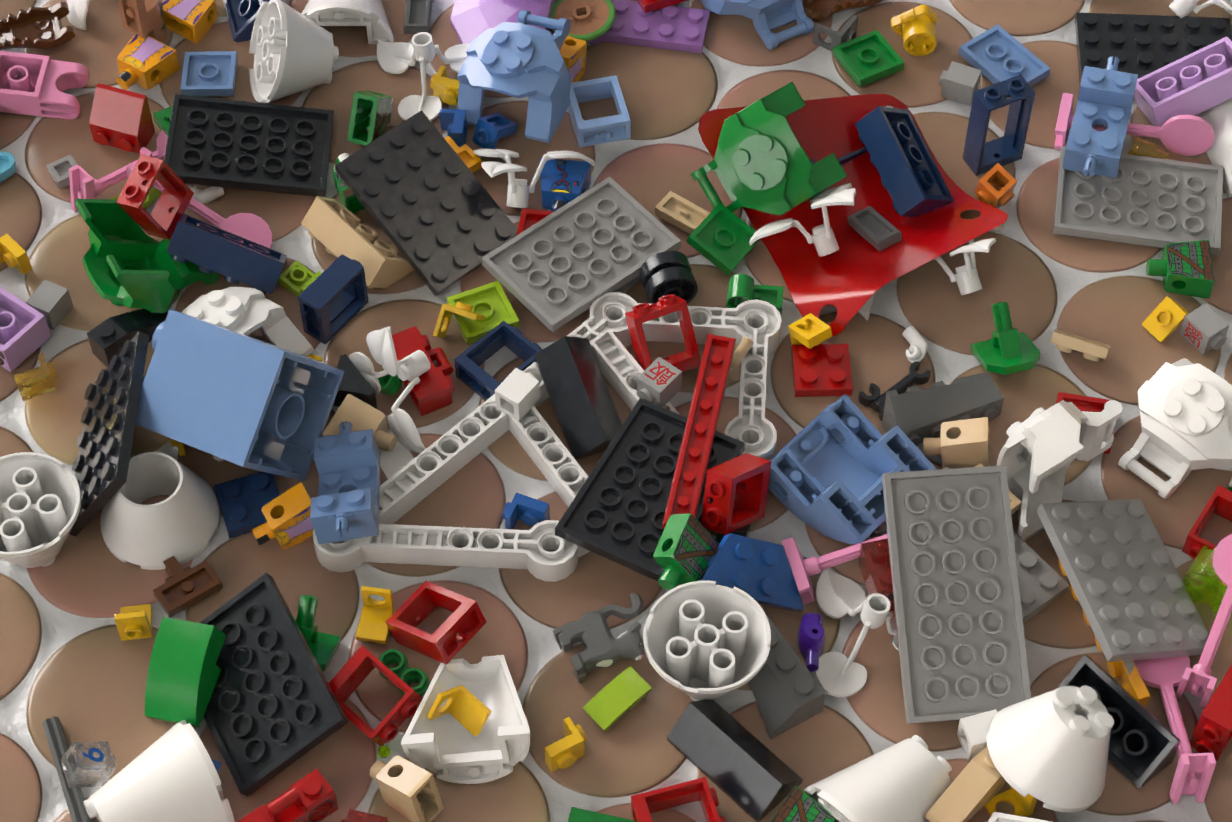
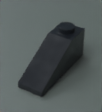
(110, 335)

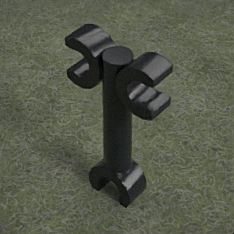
(877, 401)

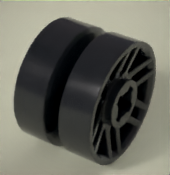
(668, 274)

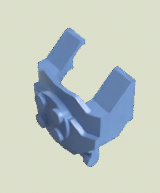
(766, 17)
(521, 64)

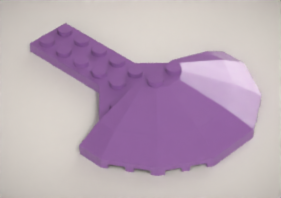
(664, 28)

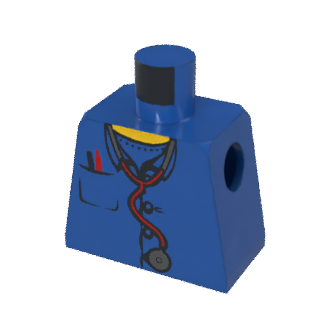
(563, 182)

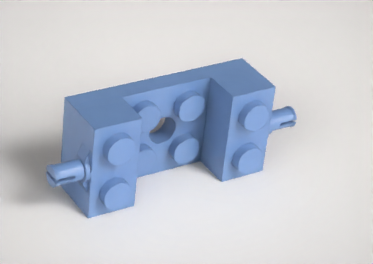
(1107, 101)
(347, 486)

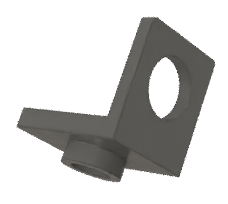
(846, 34)

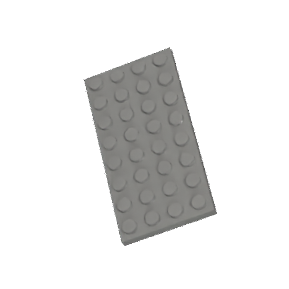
(955, 592)

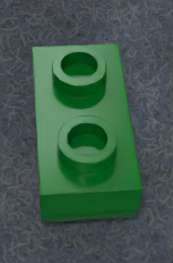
(742, 288)

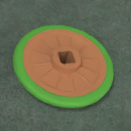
(587, 17)

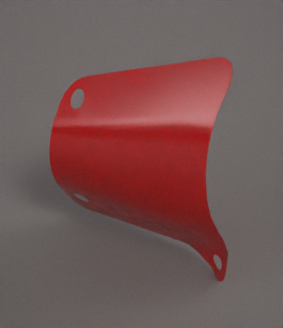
(857, 268)

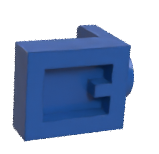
(455, 123)
(492, 128)
(525, 509)

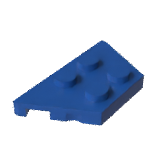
(757, 569)

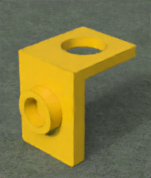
(446, 313)
(1165, 319)
(374, 614)
(134, 622)
(463, 707)
(1022, 805)

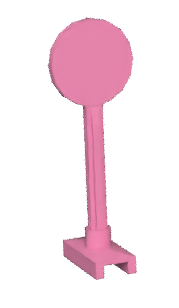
(1180, 134)
(86, 187)
(242, 224)
(804, 568)
(1199, 679)
(1193, 769)

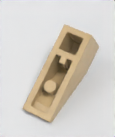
(969, 791)

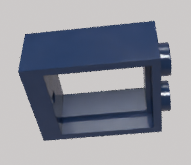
(333, 299)
(468, 362)

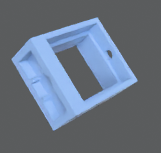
(589, 131)

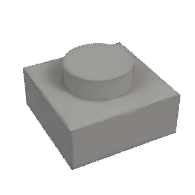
(60, 170)

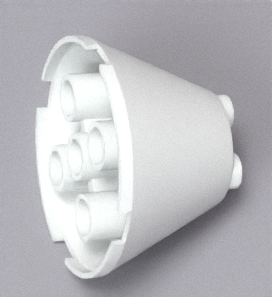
(288, 53)
(36, 508)
(706, 638)
(1054, 747)

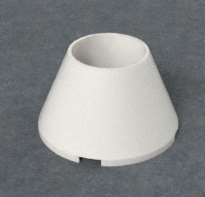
(163, 529)

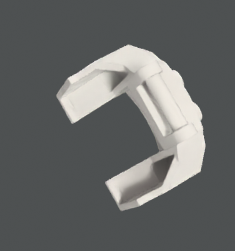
(248, 310)
(1183, 425)
(1043, 450)

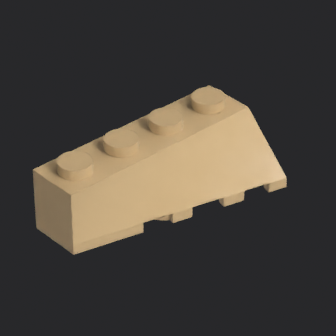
(343, 235)

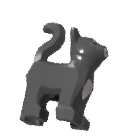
(599, 644)

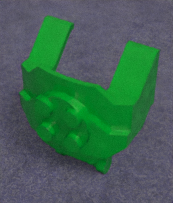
(764, 161)
(131, 265)

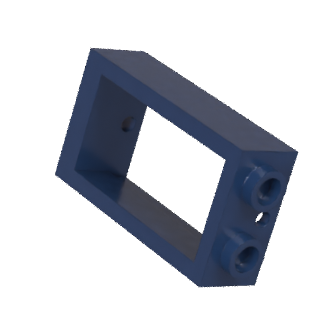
(1010, 147)

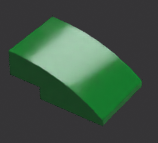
(182, 671)

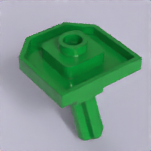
(1008, 349)
(321, 644)

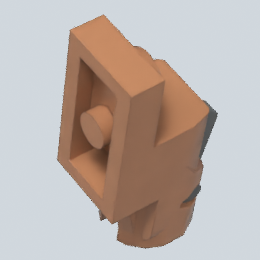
(143, 18)

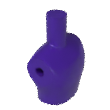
(811, 639)

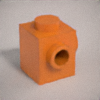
(996, 187)

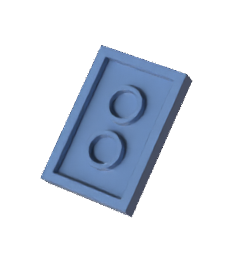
(1003, 57)

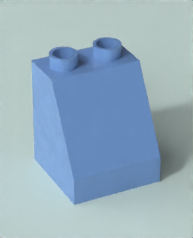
(236, 396)

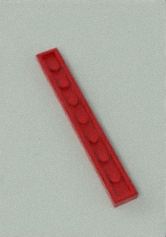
(701, 427)

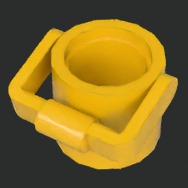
(917, 30)

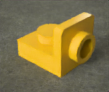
(14, 254)
(809, 331)

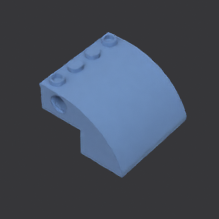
(836, 469)

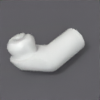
(207, 195)
(918, 345)

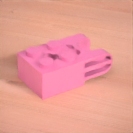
(36, 85)

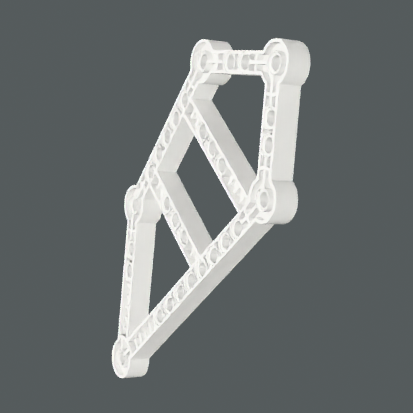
(529, 548)

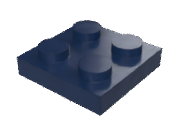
(243, 500)

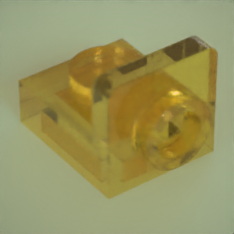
(37, 380)

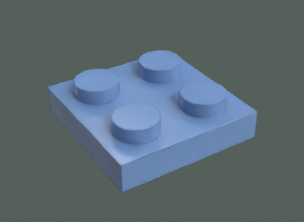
(209, 73)

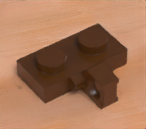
(186, 586)

